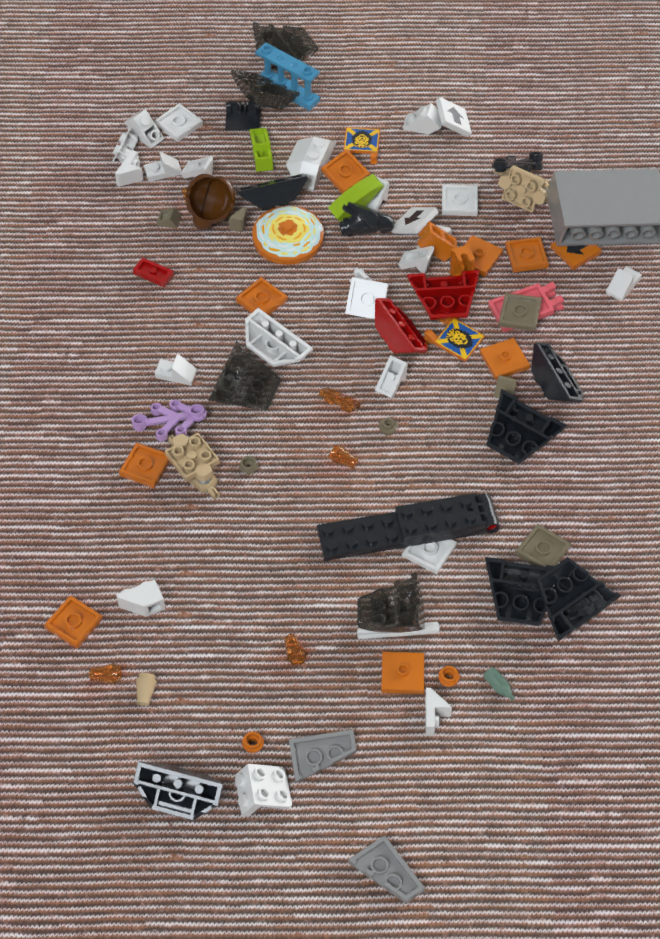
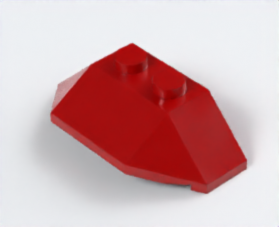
(397, 328)

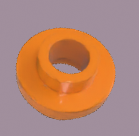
(451, 671)
(252, 736)

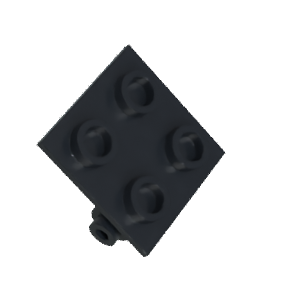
(242, 116)

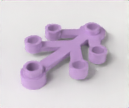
(191, 414)

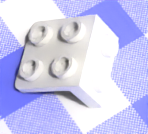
(262, 787)

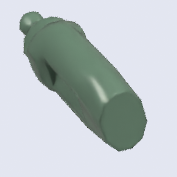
(498, 683)

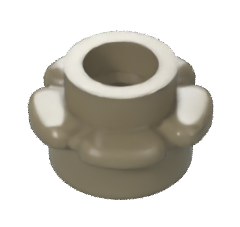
(388, 430)
(248, 461)

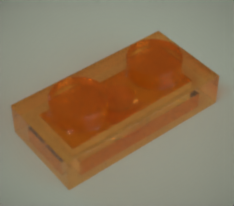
(334, 397)

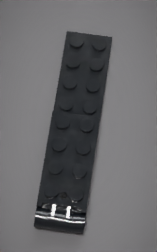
(409, 526)

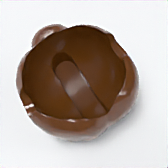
(209, 200)

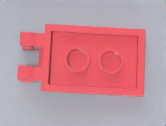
(547, 306)

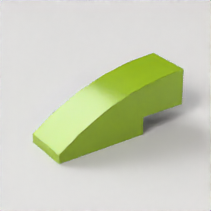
(261, 149)
(359, 193)

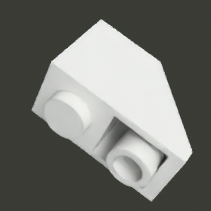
(424, 120)
(144, 128)
(142, 599)

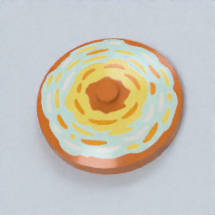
(288, 235)

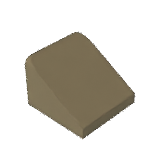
(169, 218)
(238, 220)
(505, 383)

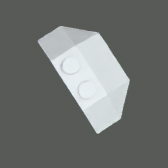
(308, 158)
(273, 341)

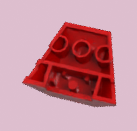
(445, 296)

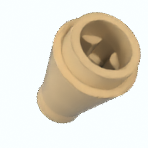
(145, 686)

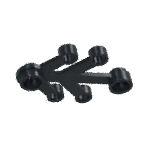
(534, 160)

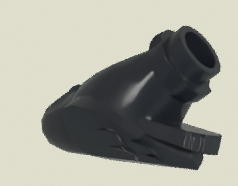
(364, 220)

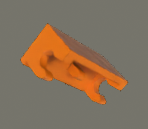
(441, 241)
(461, 260)

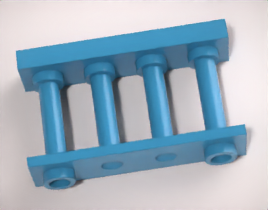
(297, 69)

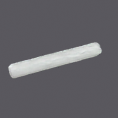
(430, 628)

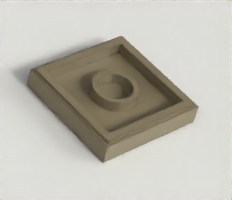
(520, 312)
(542, 547)

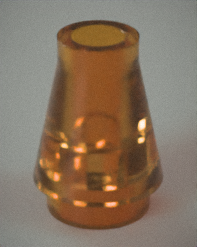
(342, 456)
(294, 650)
(108, 673)

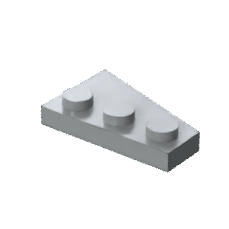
(320, 751)
(388, 869)

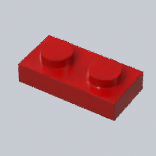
(153, 272)

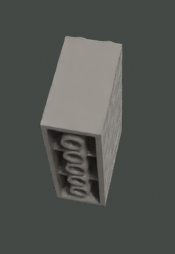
(605, 207)

